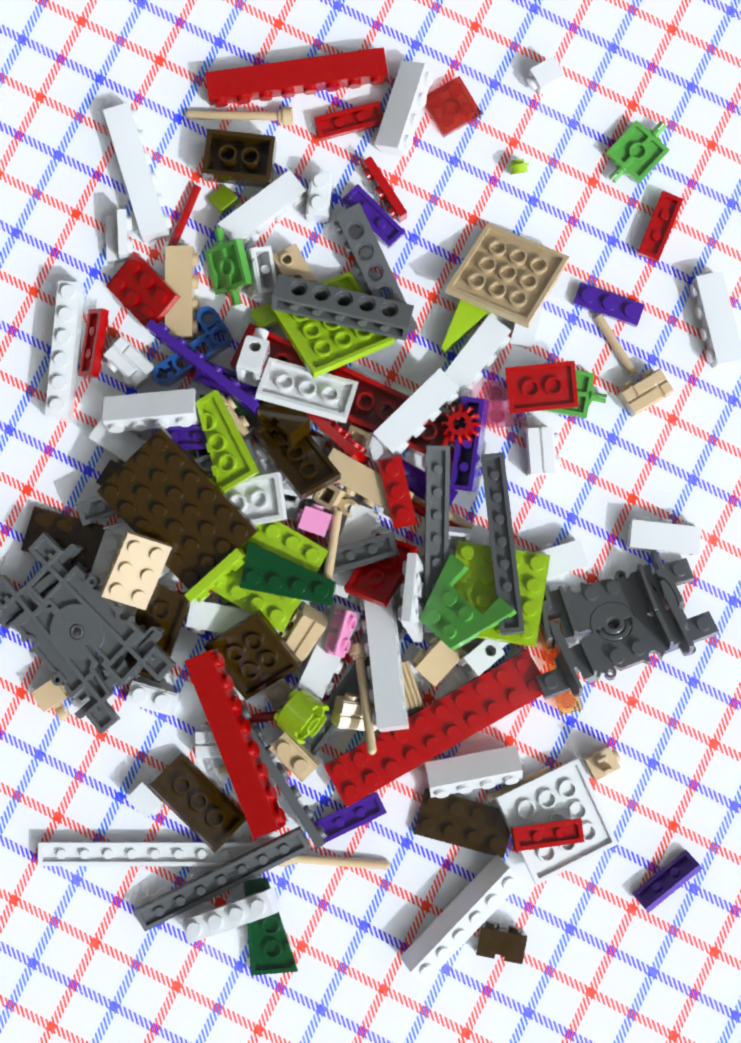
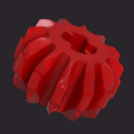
(461, 433)

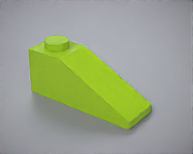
(464, 320)

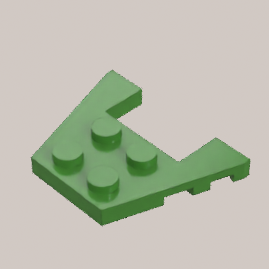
(452, 615)

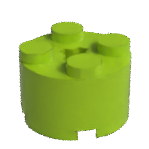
(301, 715)

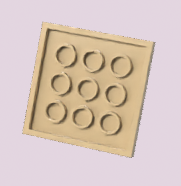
(507, 275)

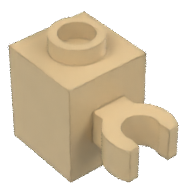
(335, 499)
(52, 697)
(602, 762)

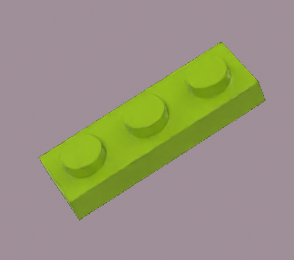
(216, 576)

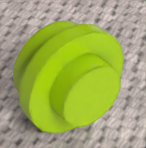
(518, 166)

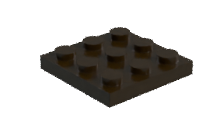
(254, 654)

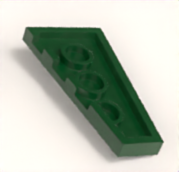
(279, 576)
(267, 938)

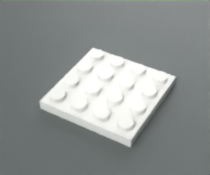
(556, 797)

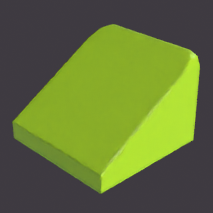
(223, 199)
(263, 316)

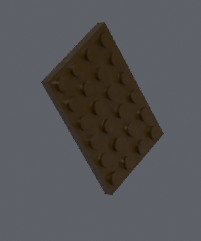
(176, 502)

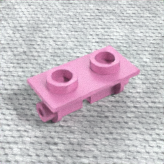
(339, 643)

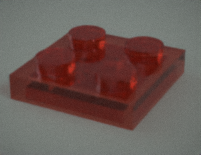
(451, 107)

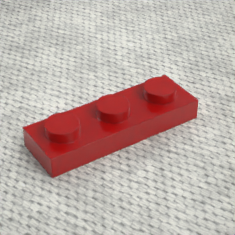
(349, 121)
(384, 190)
(660, 226)
(93, 343)
(397, 492)
(547, 834)

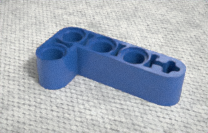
(207, 339)

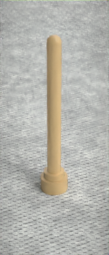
(282, 116)
(358, 654)
(338, 861)

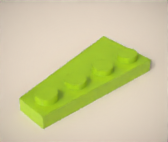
(227, 449)

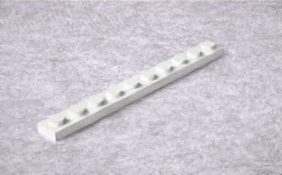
(139, 853)

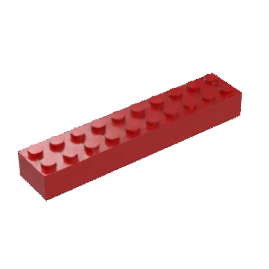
(372, 400)
(436, 728)

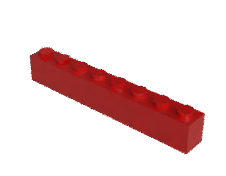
(296, 77)
(235, 743)

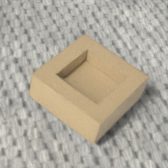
(361, 435)

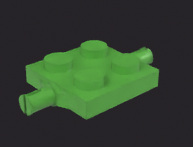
(637, 152)
(228, 266)
(585, 396)

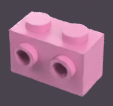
(314, 520)

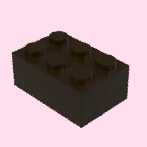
(239, 158)

